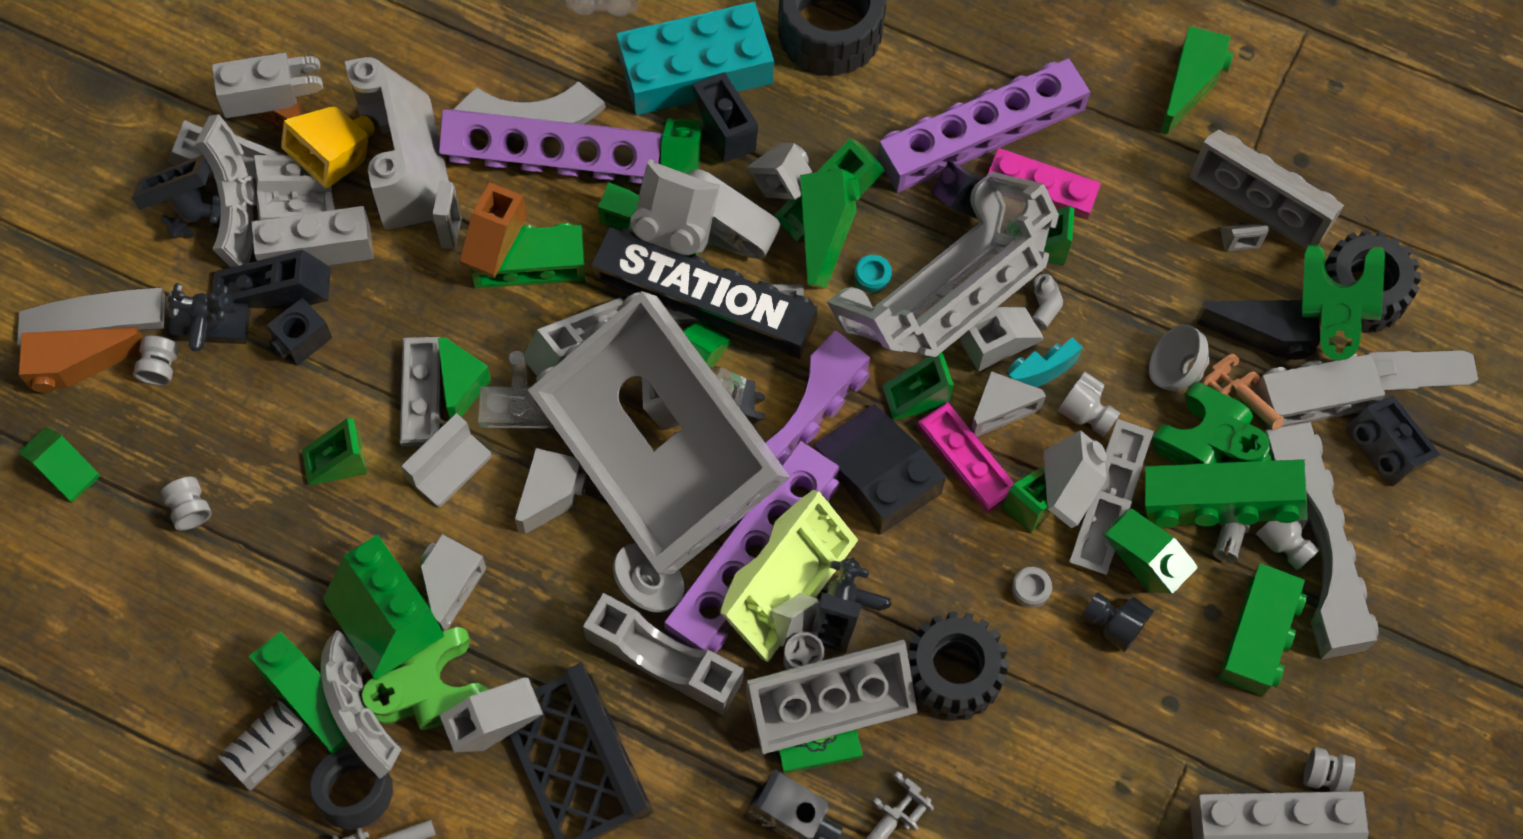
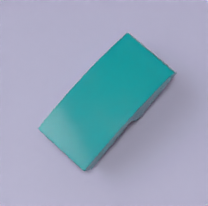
(1040, 370)

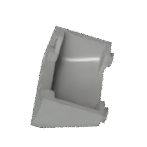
(408, 176)

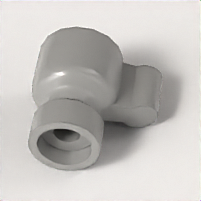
(1084, 405)
(1288, 539)

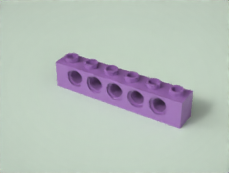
(459, 126)
(908, 168)
(686, 623)

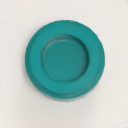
(872, 273)

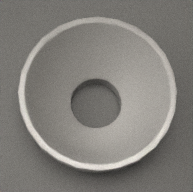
(1173, 355)

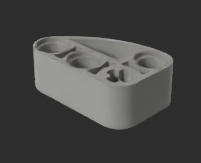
(738, 222)

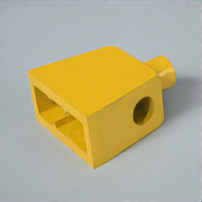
(327, 143)

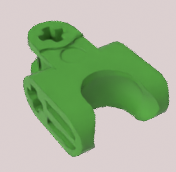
(417, 685)

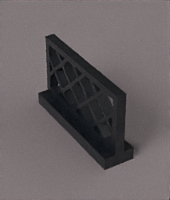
(609, 749)

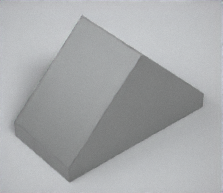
(1004, 403)

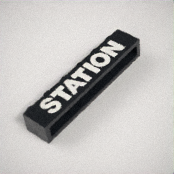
(706, 292)

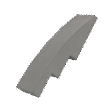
(99, 311)
(1123, 467)

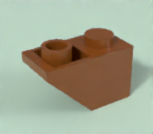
(493, 229)

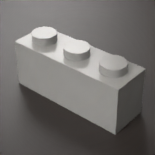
(327, 235)
(1321, 389)

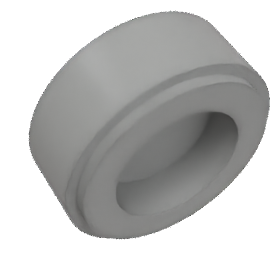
(1031, 587)

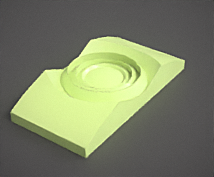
(790, 564)

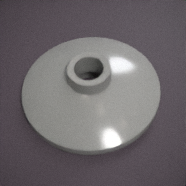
(643, 584)

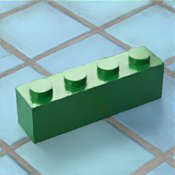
(1226, 493)

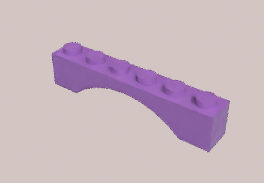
(833, 373)

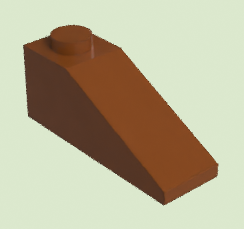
(71, 356)

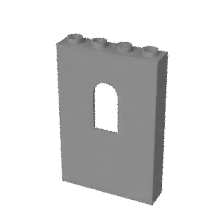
(695, 481)

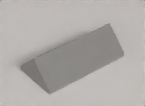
(831, 696)

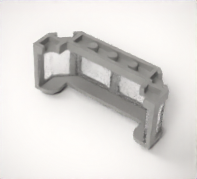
(965, 278)

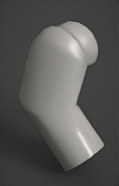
(1049, 300)

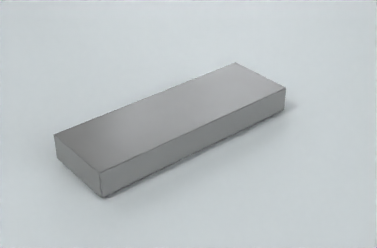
(420, 391)

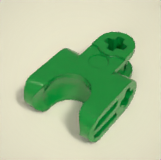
(1342, 305)
(1221, 436)

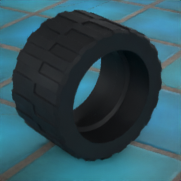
(831, 50)

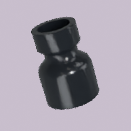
(1119, 624)

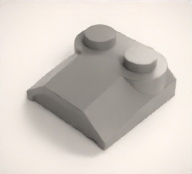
(674, 209)

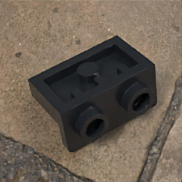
(1391, 440)

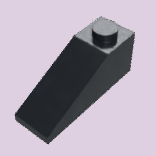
(277, 281)
(1265, 325)

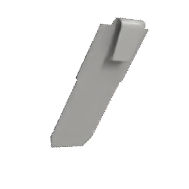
(1424, 369)

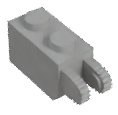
(264, 83)

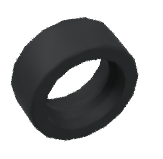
(352, 816)

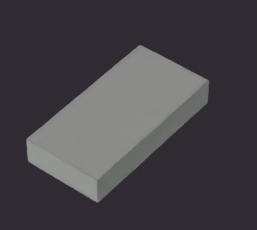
(447, 215)

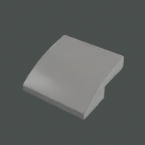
(287, 188)

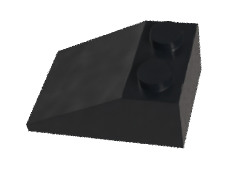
(882, 467)

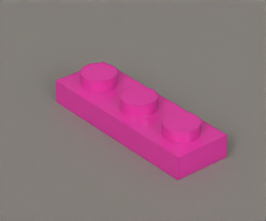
(1063, 186)

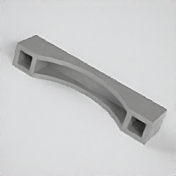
(1342, 616)

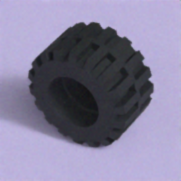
(1399, 273)
(976, 642)

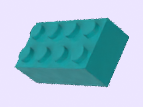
(671, 56)

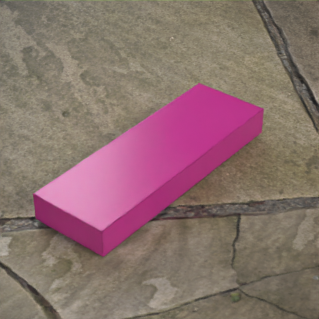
(966, 456)

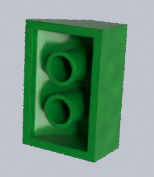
(380, 608)

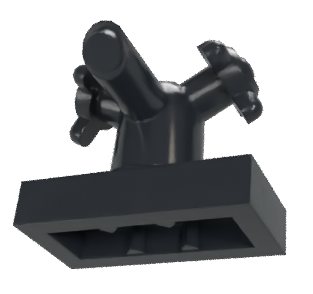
(183, 190)
(207, 318)
(842, 604)

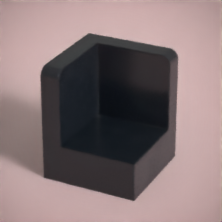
(955, 187)

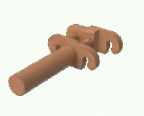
(1242, 390)

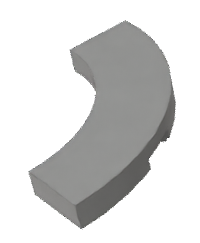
(571, 106)
(235, 190)
(341, 684)

